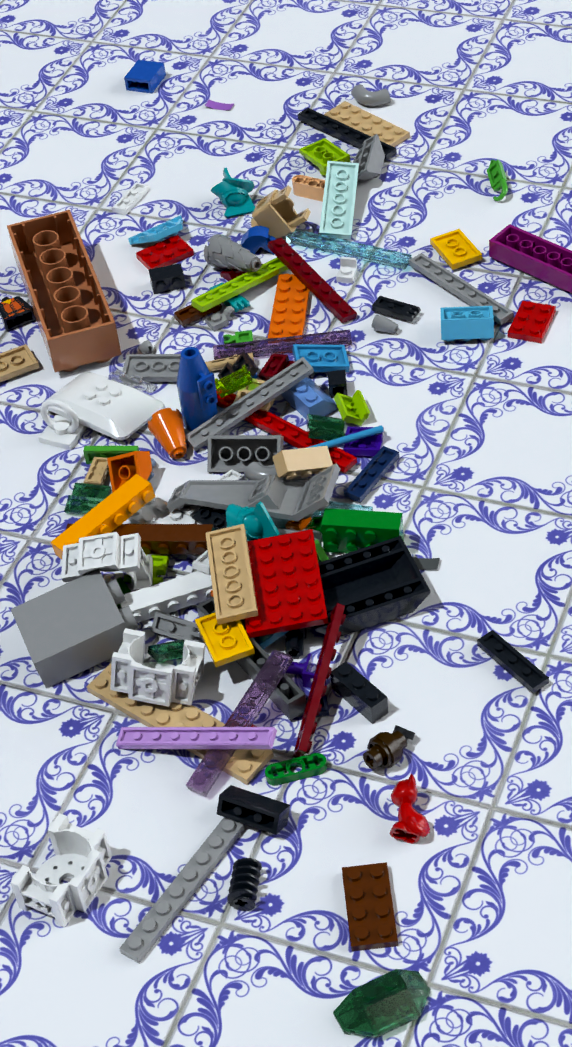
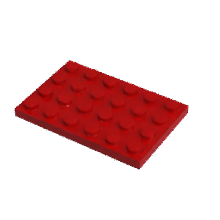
(286, 584)

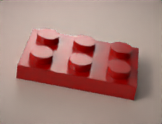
(165, 253)
(531, 321)

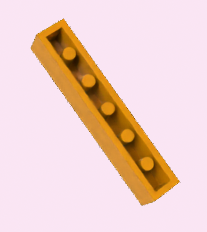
(108, 513)

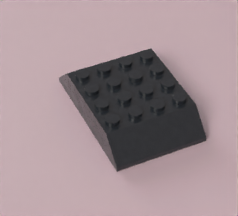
(372, 585)

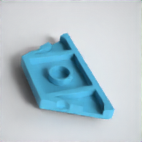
(158, 232)

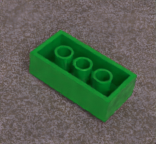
(355, 529)

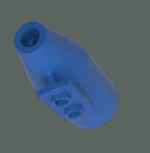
(195, 389)

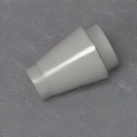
(384, 324)

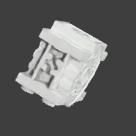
(108, 554)
(156, 681)
(77, 855)

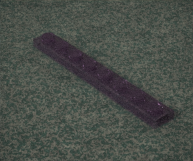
(281, 345)
(242, 716)

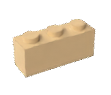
(302, 462)

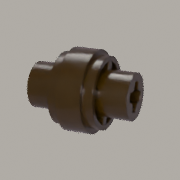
(385, 750)

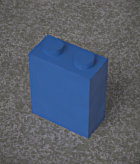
(145, 76)

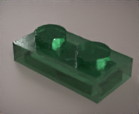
(167, 651)

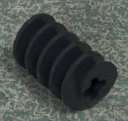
(244, 884)

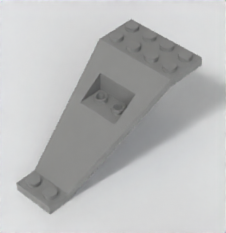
(281, 498)

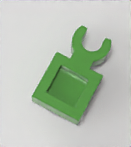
(242, 336)

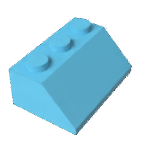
(467, 323)

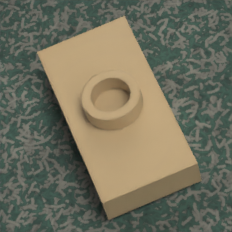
(97, 472)

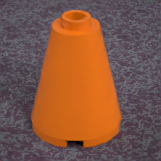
(169, 431)

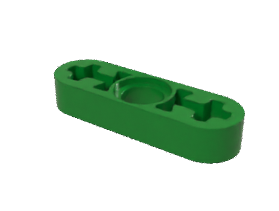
(283, 778)

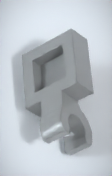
(217, 320)

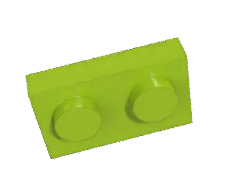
(353, 408)

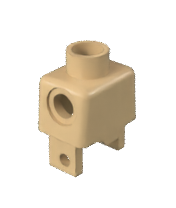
(278, 213)

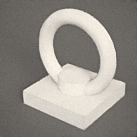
(60, 430)

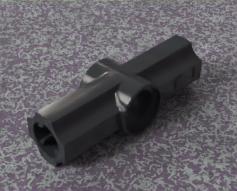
(295, 642)

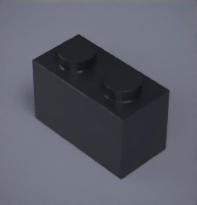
(167, 278)

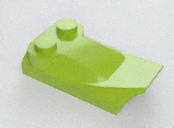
(324, 151)

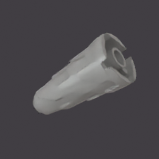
(228, 254)

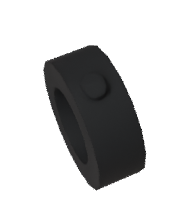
(408, 734)

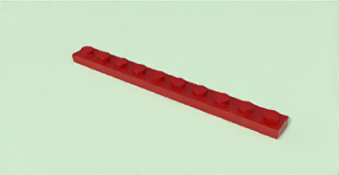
(291, 433)

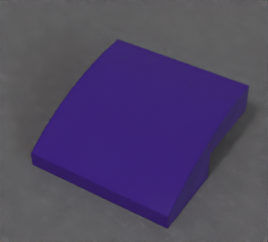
(363, 447)

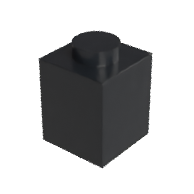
(337, 382)

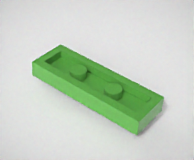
(106, 451)

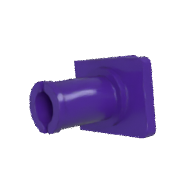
(303, 669)

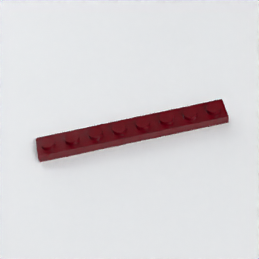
(312, 280)
(318, 688)

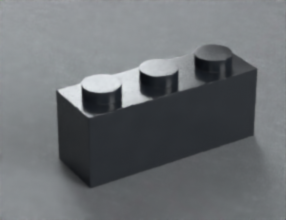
(359, 692)
(253, 809)

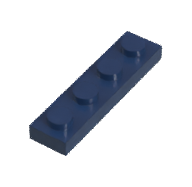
(371, 474)

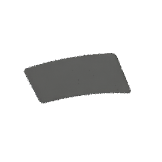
(426, 563)

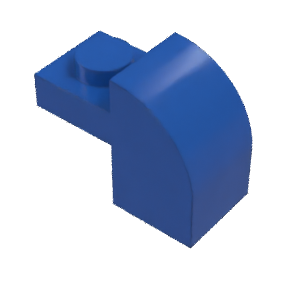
(256, 238)

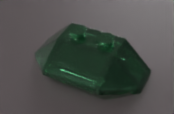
(383, 1004)

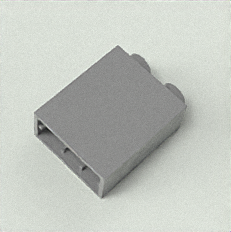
(73, 626)

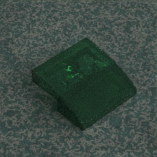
(324, 427)
(86, 498)

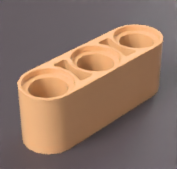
(308, 187)

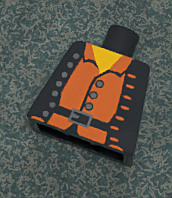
(15, 313)

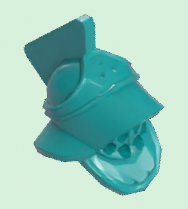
(234, 195)
(255, 519)

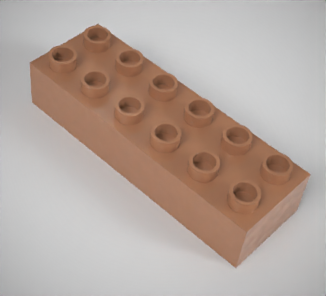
(64, 291)

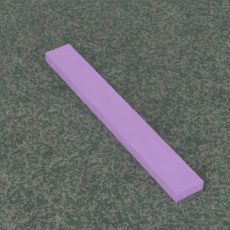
(196, 738)

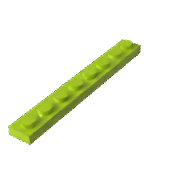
(238, 285)

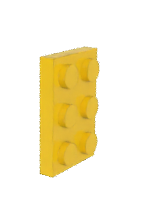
(456, 249)
(224, 641)

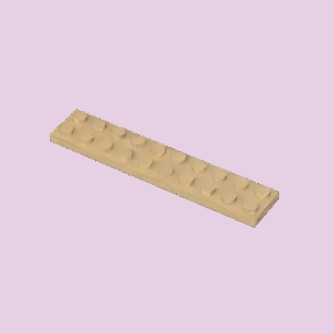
(242, 765)

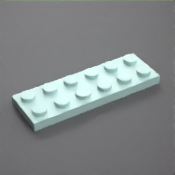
(339, 199)

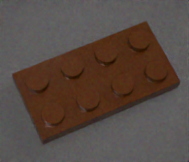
(369, 907)

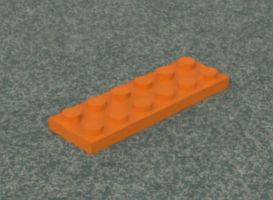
(289, 307)

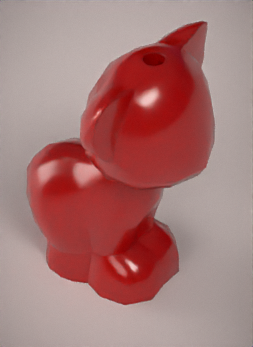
(410, 823)

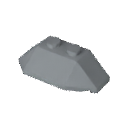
(370, 159)

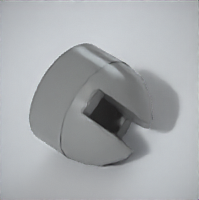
(146, 347)

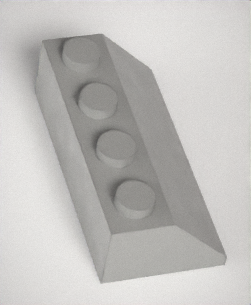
(238, 451)

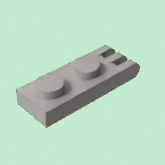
(174, 627)

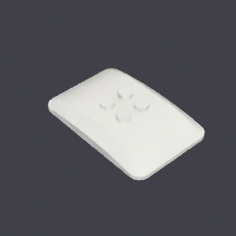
(107, 405)

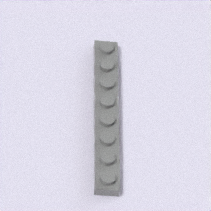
(459, 287)
(250, 403)
(181, 889)

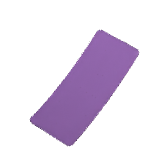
(219, 106)

